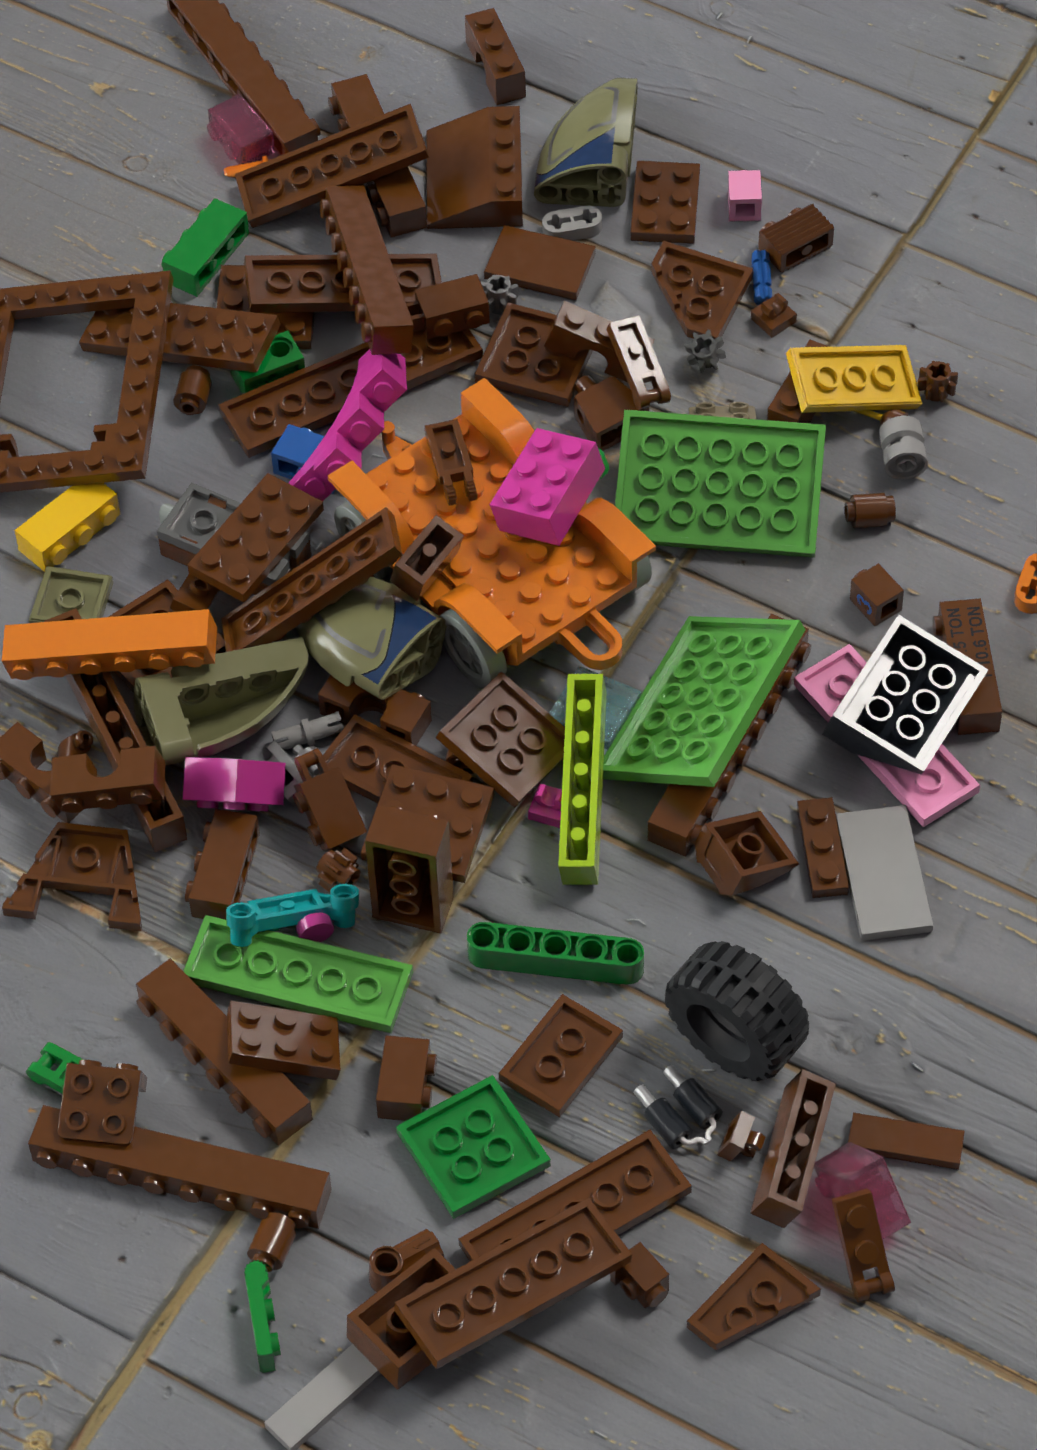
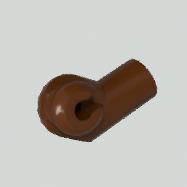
(75, 744)

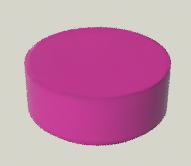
(315, 927)

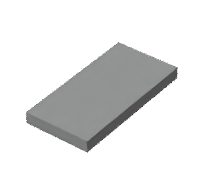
(884, 873)

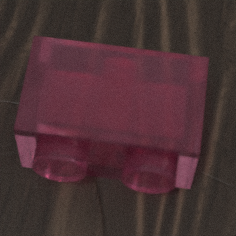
(240, 131)

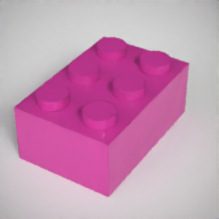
(547, 486)

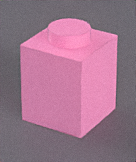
(744, 195)

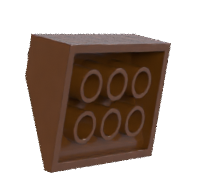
(475, 170)

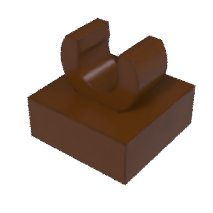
(774, 315)
(740, 1138)

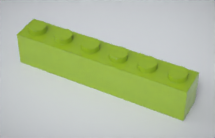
(582, 779)

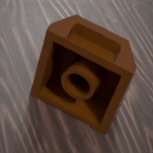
(742, 853)

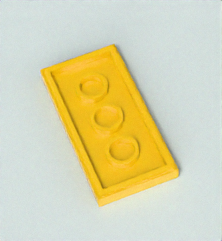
(853, 378)

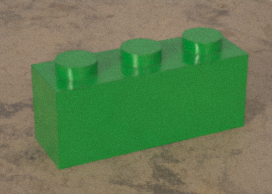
(206, 246)

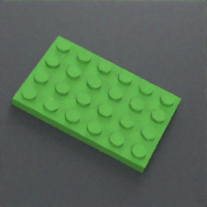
(722, 482)
(701, 700)

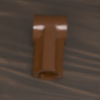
(400, 1257)

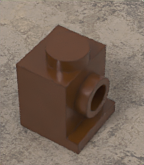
(643, 1278)

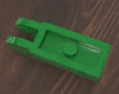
(261, 1313)

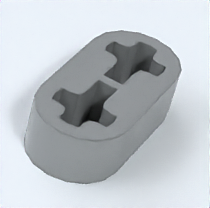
(572, 223)

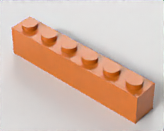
(109, 644)

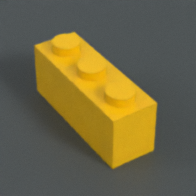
(67, 523)

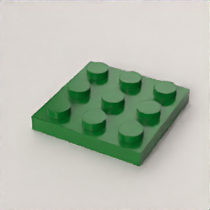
(473, 1146)

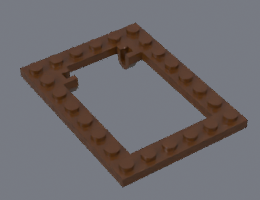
(120, 447)

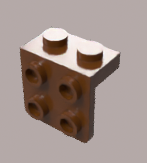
(100, 1102)

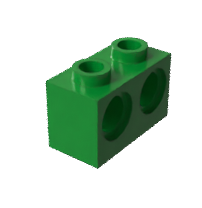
(280, 360)

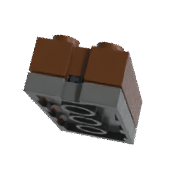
(196, 519)

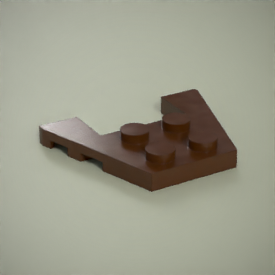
(82, 861)

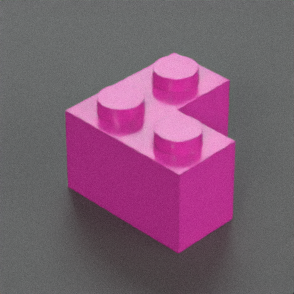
(234, 783)

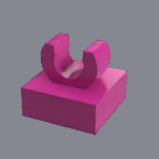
(546, 806)

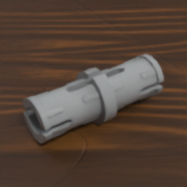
(308, 731)

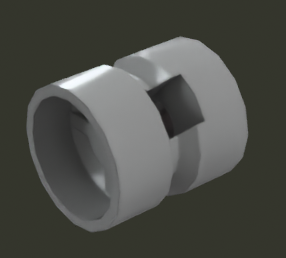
(903, 447)

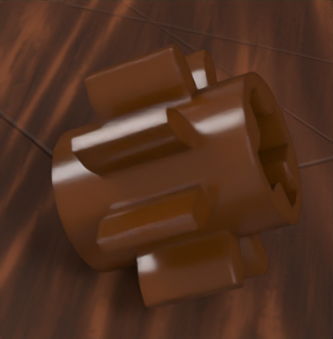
(937, 381)
(337, 869)

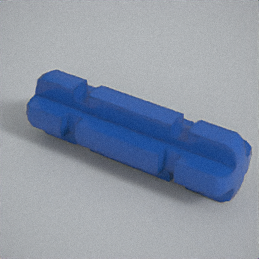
(761, 276)

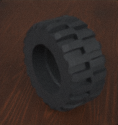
(737, 1011)

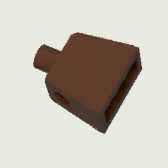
(601, 409)

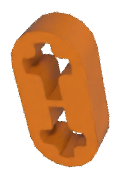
(1025, 583)

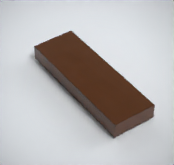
(908, 1140)

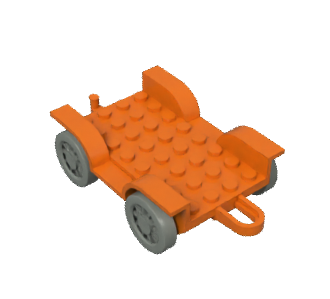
(501, 590)

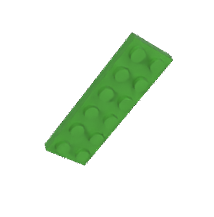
(300, 975)

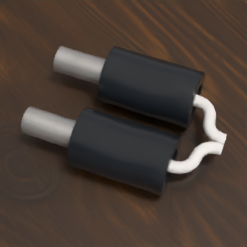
(669, 1122)

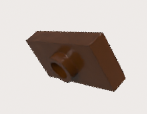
(194, 595)

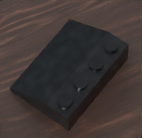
(905, 699)

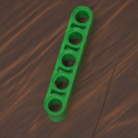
(568, 964)

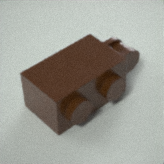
(449, 307)
(326, 803)

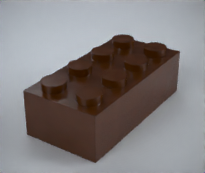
(409, 868)

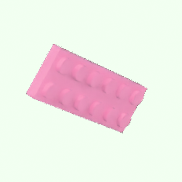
(927, 795)

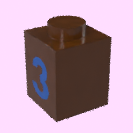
(876, 594)

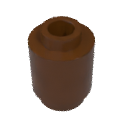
(193, 390)
(870, 510)
(272, 1241)

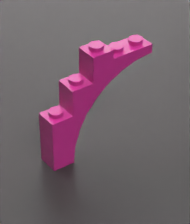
(375, 388)

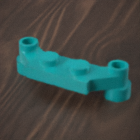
(288, 910)

